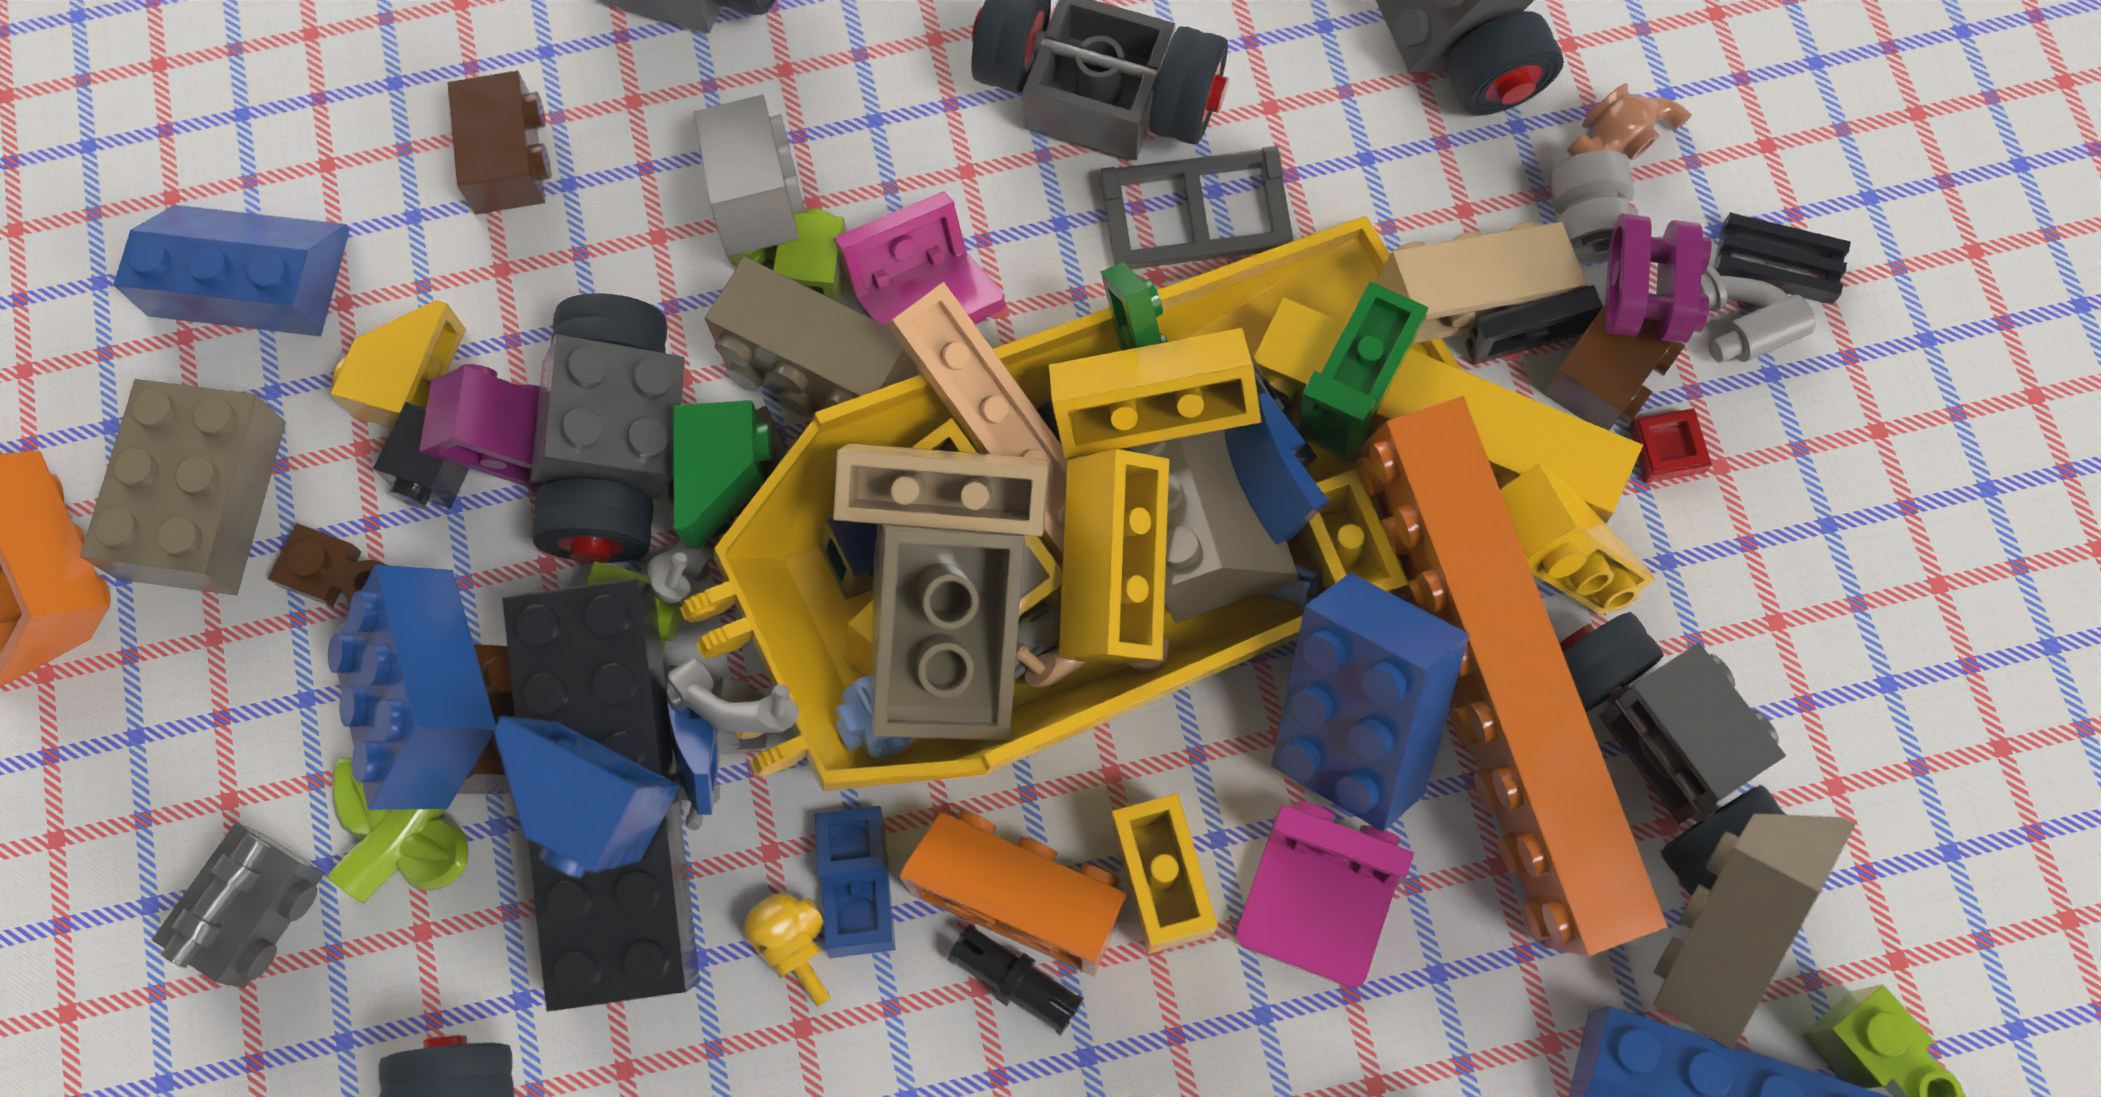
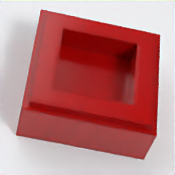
(1670, 445)

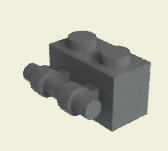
(238, 908)

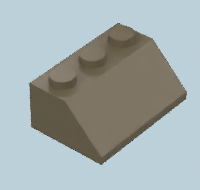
(1213, 536)
(1746, 920)

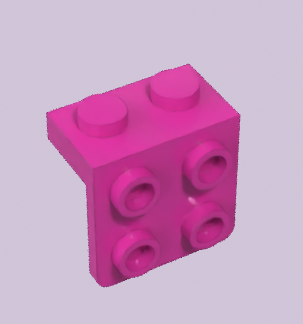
(908, 255)
(1322, 894)

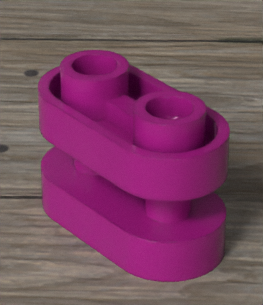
(1681, 261)

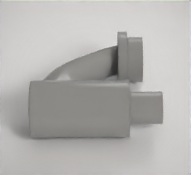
(1775, 324)

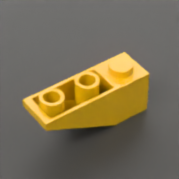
(1571, 543)

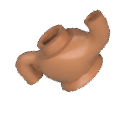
(1626, 123)

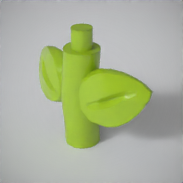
(414, 841)

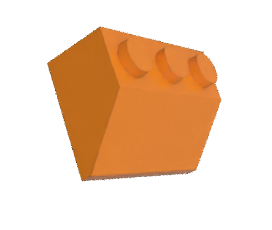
(46, 589)
(1016, 890)

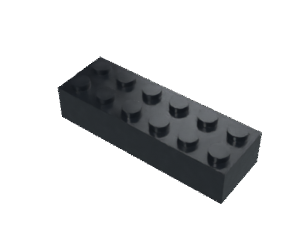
(599, 669)

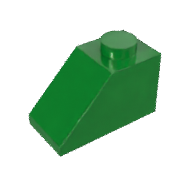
(716, 464)

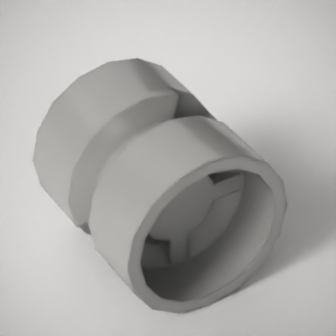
(1590, 196)

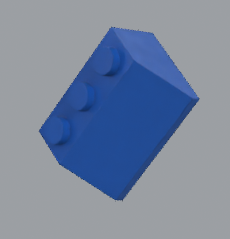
(233, 269)
(580, 796)

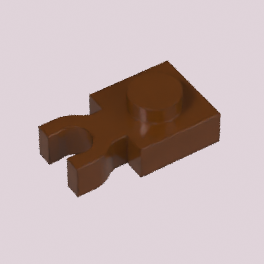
(320, 566)

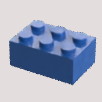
(410, 688)
(1367, 700)

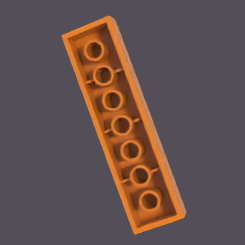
(1513, 684)

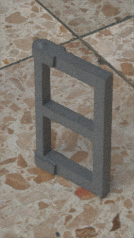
(1190, 170)

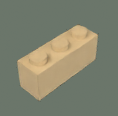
(1482, 274)
(941, 489)

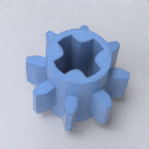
(856, 723)

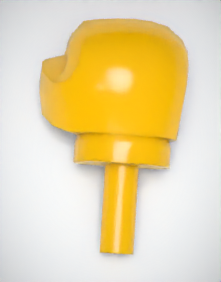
(783, 936)

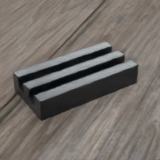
(1782, 248)
(1533, 324)

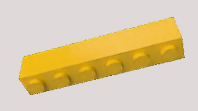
(1510, 425)

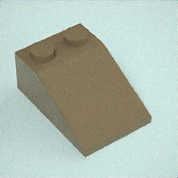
(944, 632)

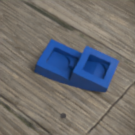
(1271, 474)
(695, 756)
(854, 882)

